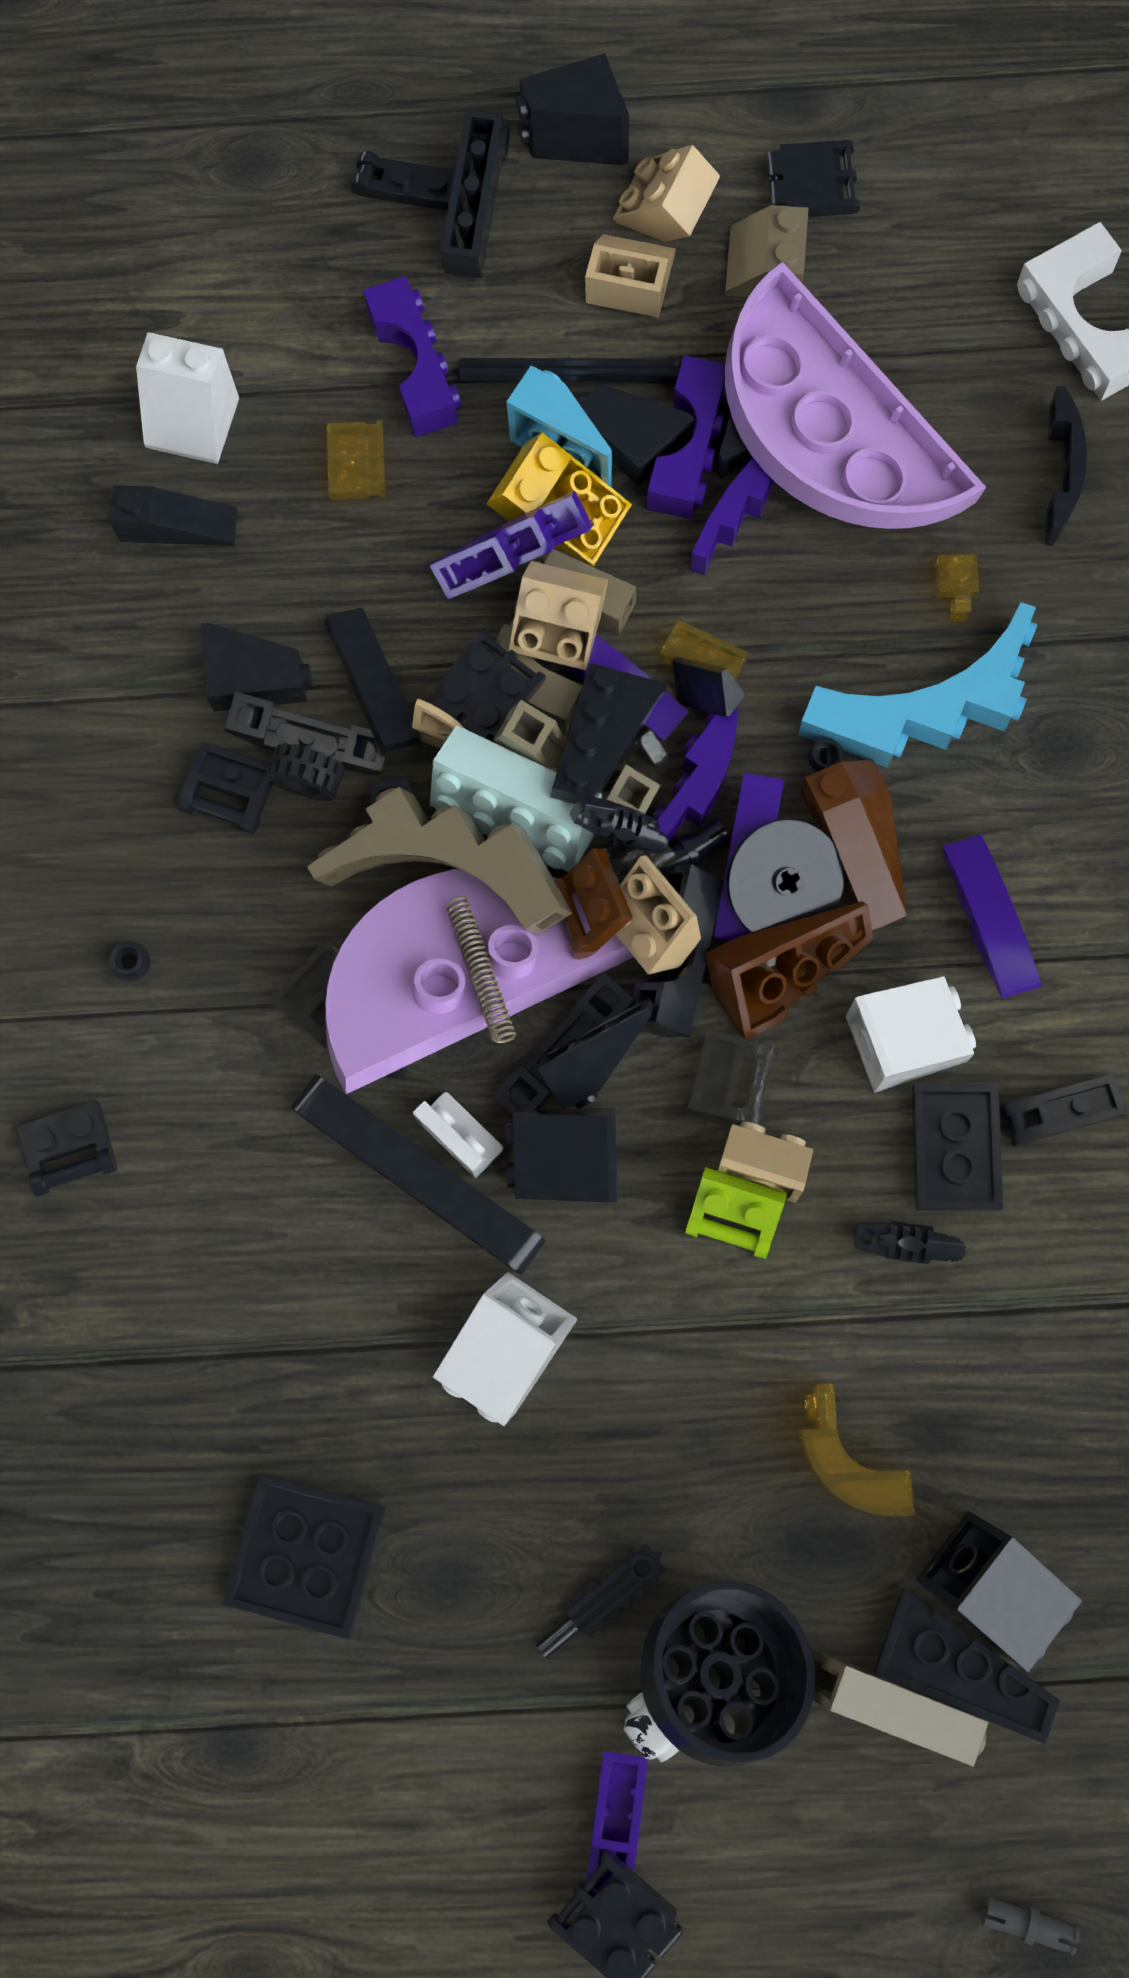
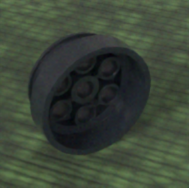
(774, 1656)

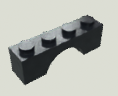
(678, 989)

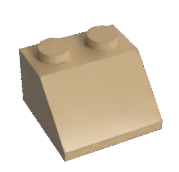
(767, 1159)

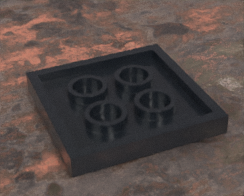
(304, 1556)

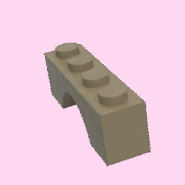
(541, 741)

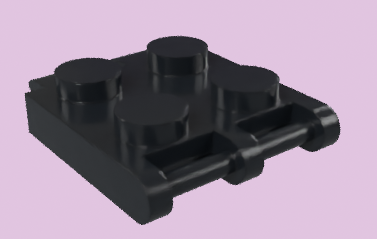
(813, 177)
(485, 686)
(618, 1922)

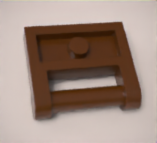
(601, 902)

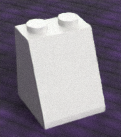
(185, 397)
(909, 1032)
(504, 1348)

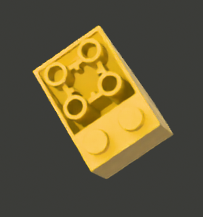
(549, 472)

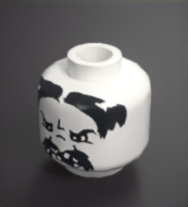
(645, 1733)

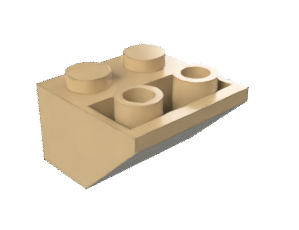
(667, 194)
(628, 275)
(557, 615)
(662, 923)

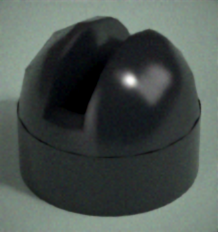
(831, 755)

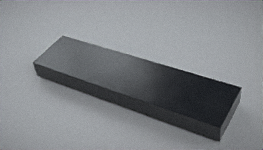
(372, 679)

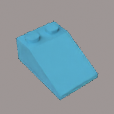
(548, 406)

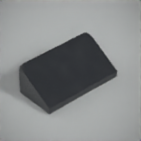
(706, 687)

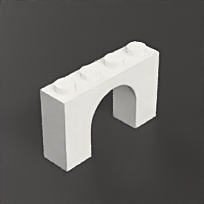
(1049, 287)

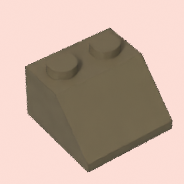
(763, 243)

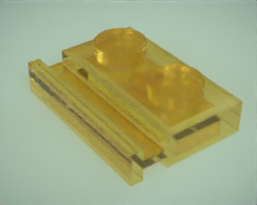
(356, 460)

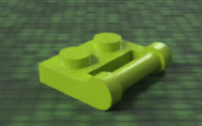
(740, 1203)

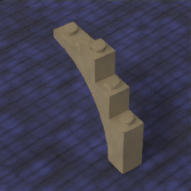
(451, 838)

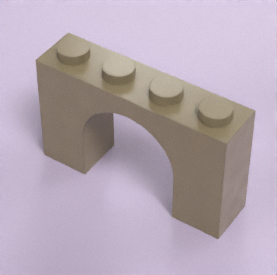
(557, 694)

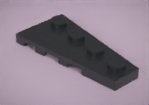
(954, 1668)

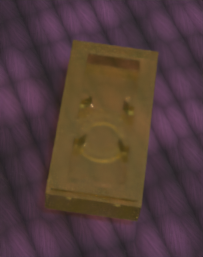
(700, 646)

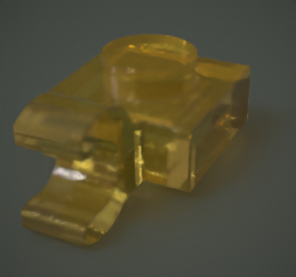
(959, 580)

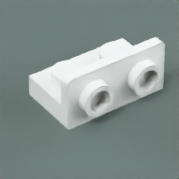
(459, 1133)

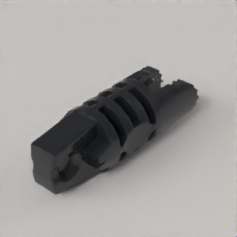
(619, 824)
(907, 1242)

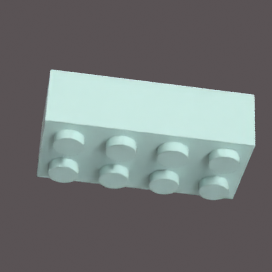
(507, 789)

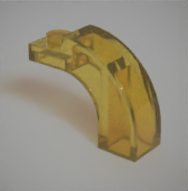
(847, 1481)

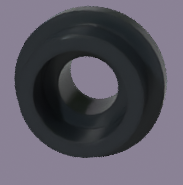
(124, 951)

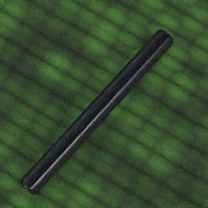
(572, 369)

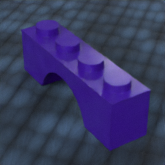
(397, 320)
(678, 477)

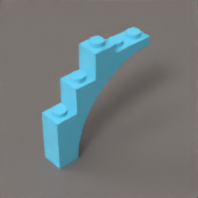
(881, 725)

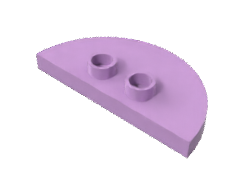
(832, 420)
(405, 985)

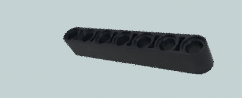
(418, 1174)

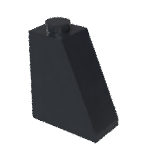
(636, 429)
(251, 667)

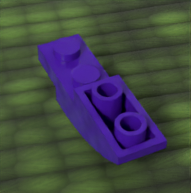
(707, 763)

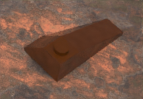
(858, 817)
(773, 967)

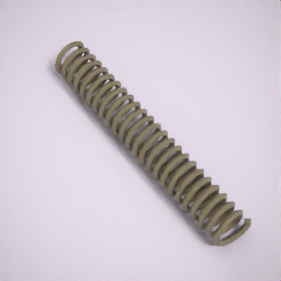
(471, 969)

